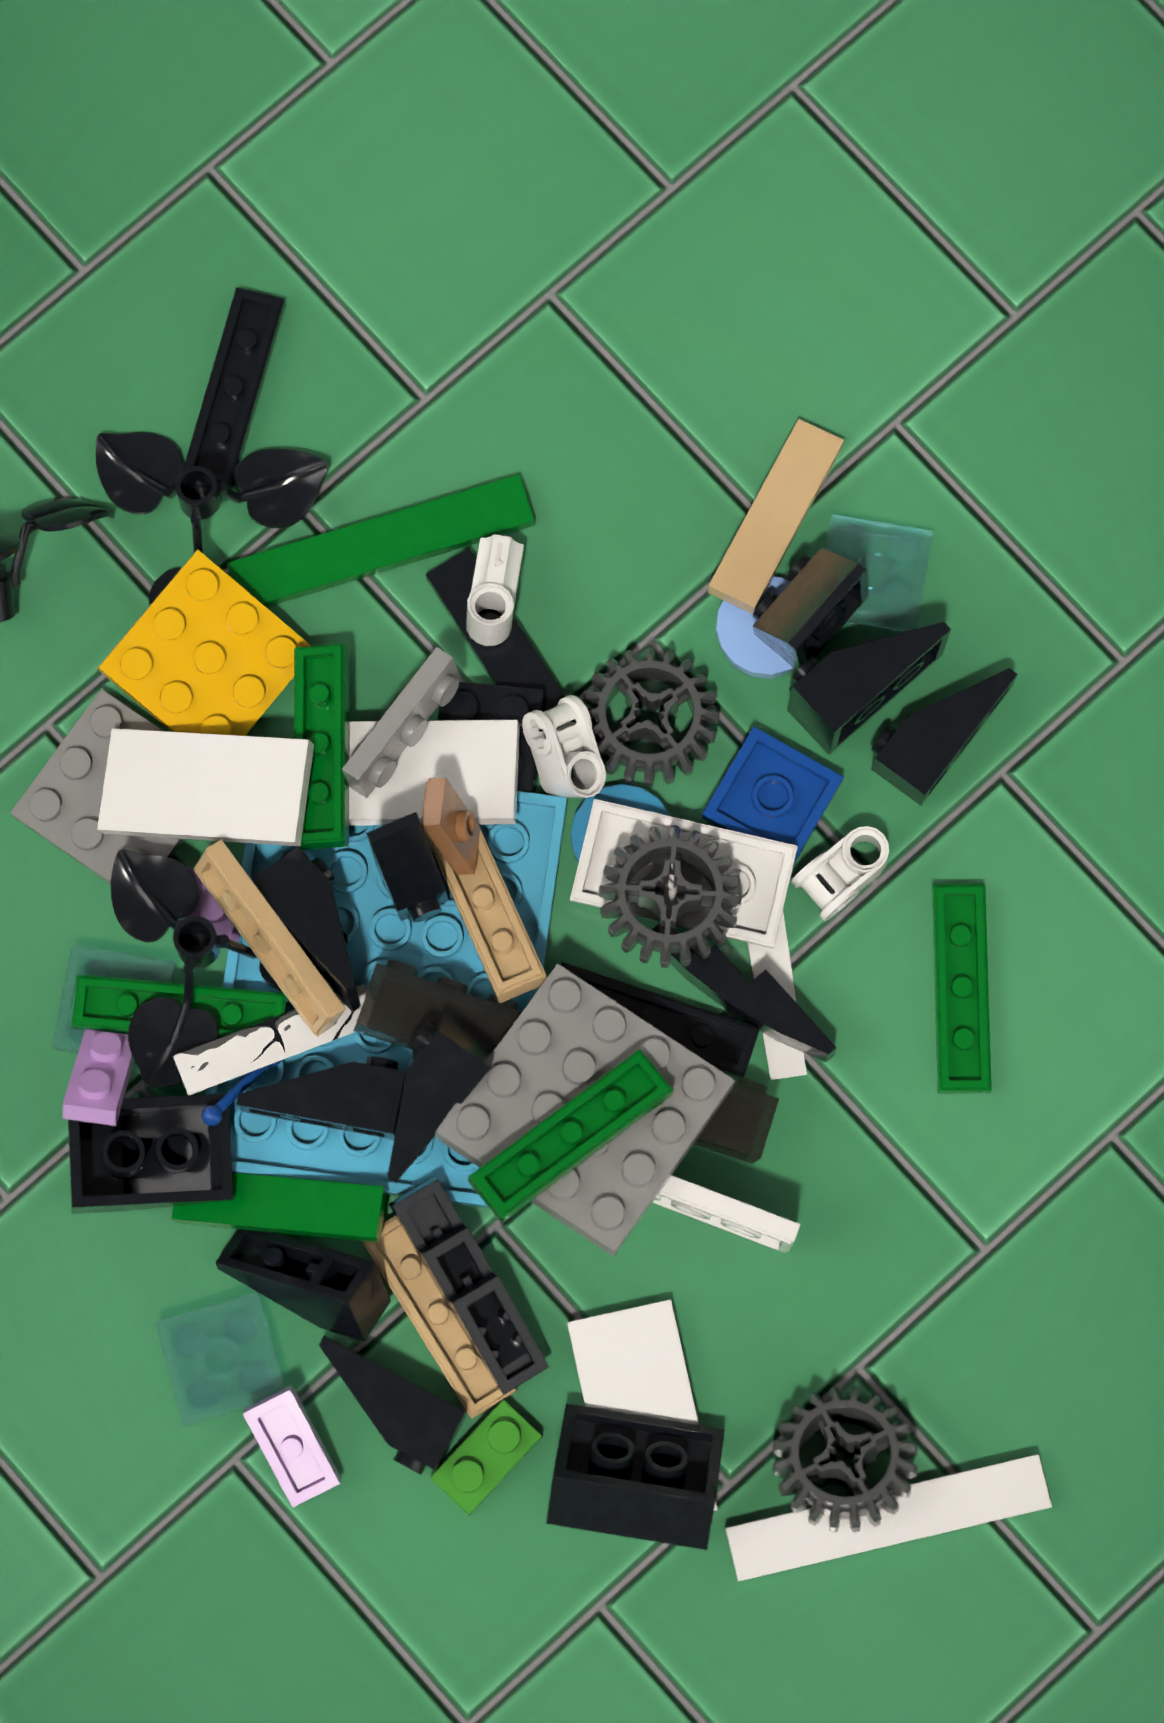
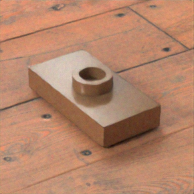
(450, 826)

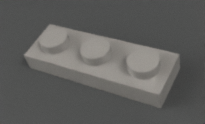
(402, 723)

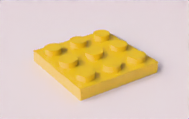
(204, 654)

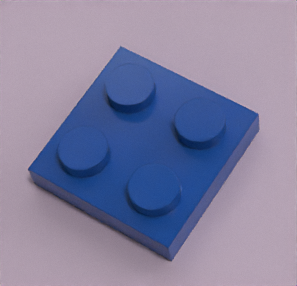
(772, 792)

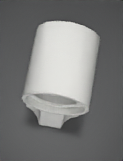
(494, 588)

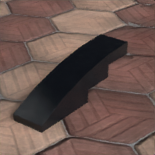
(757, 1003)
(469, 1285)

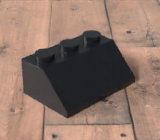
(635, 1476)

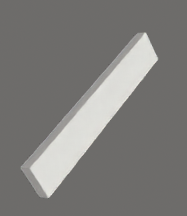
(929, 1510)

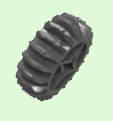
(685, 690)
(646, 895)
(861, 1447)

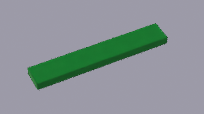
(384, 542)

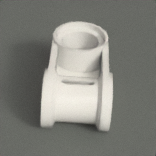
(564, 747)
(841, 873)

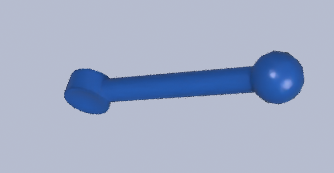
(213, 1114)

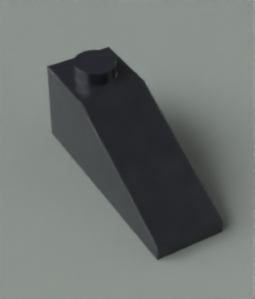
(933, 739)
(408, 868)
(306, 905)
(442, 1071)
(342, 1098)
(309, 1280)
(403, 1413)

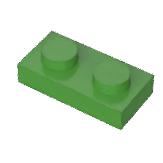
(486, 1457)

